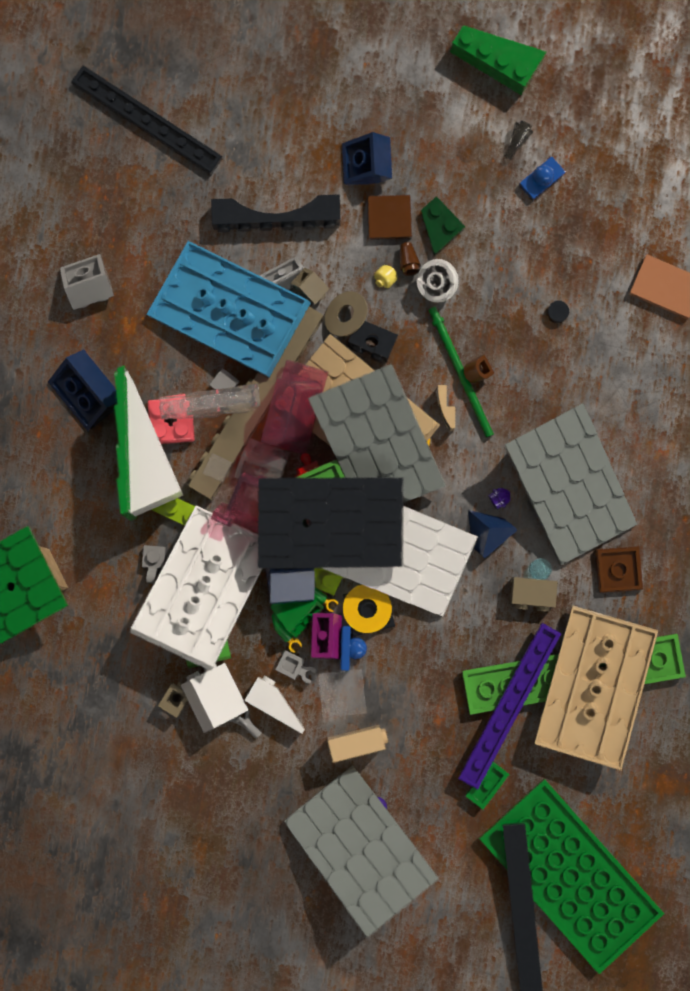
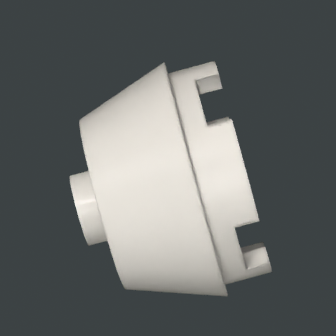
(437, 280)

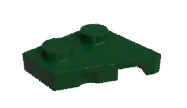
(440, 224)

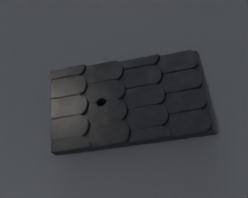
(350, 518)

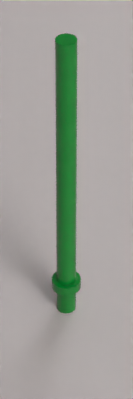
(439, 323)

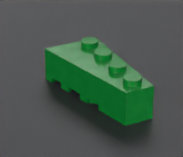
(498, 57)

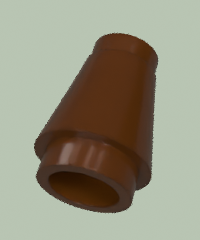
(408, 259)

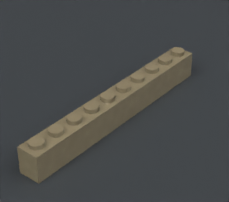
(241, 426)

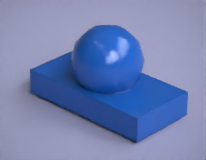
(542, 178)
(354, 648)

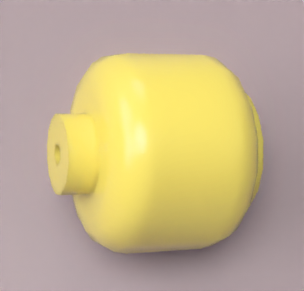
(385, 276)

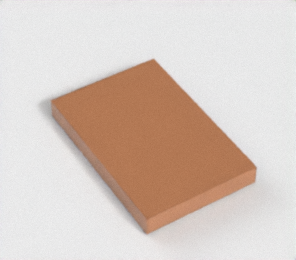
(663, 286)

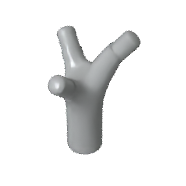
(247, 724)

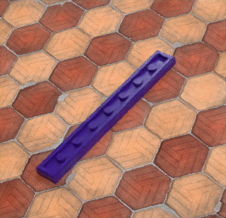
(509, 706)

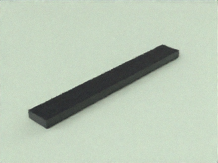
(147, 120)
(522, 906)

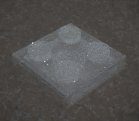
(342, 693)

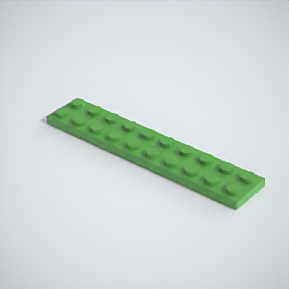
(487, 684)

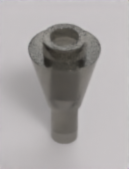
(520, 134)

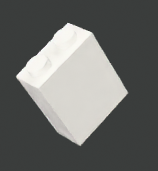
(213, 697)

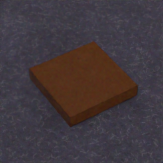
(389, 217)
(618, 569)

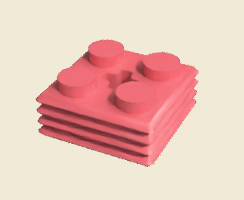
(180, 432)

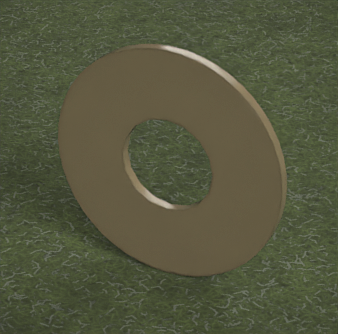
(360, 312)

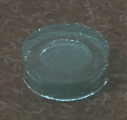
(540, 569)

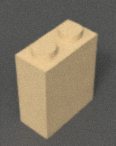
(357, 743)

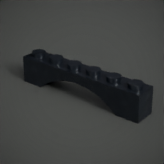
(321, 211)

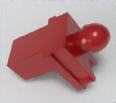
(308, 465)

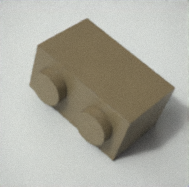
(533, 592)

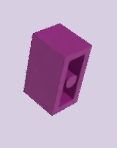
(326, 636)

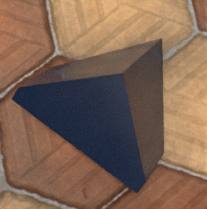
(490, 531)

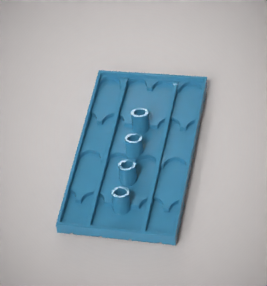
(228, 309)

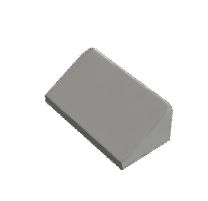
(284, 273)

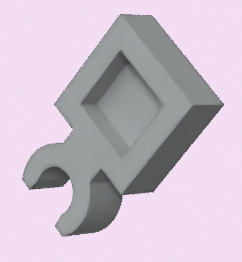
(292, 666)

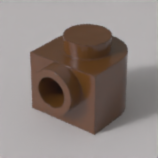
(474, 371)

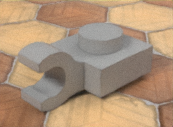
(153, 559)

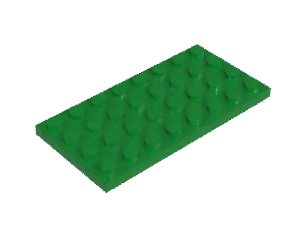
(576, 878)

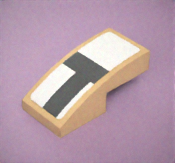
(447, 413)

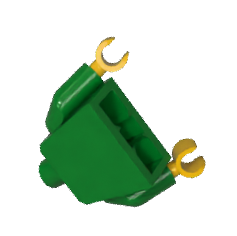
(294, 617)

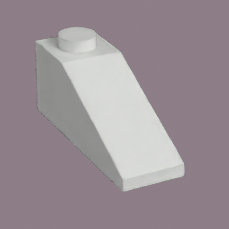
(271, 701)

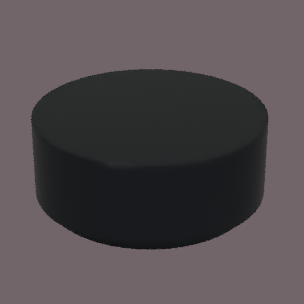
(558, 311)

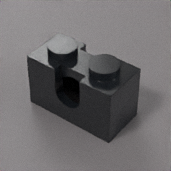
(385, 339)

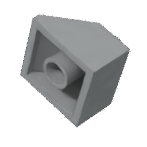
(86, 282)

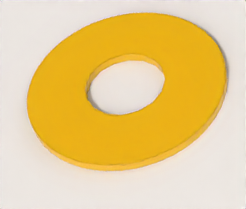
(362, 624)

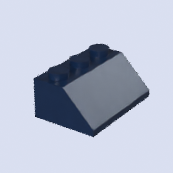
(84, 389)

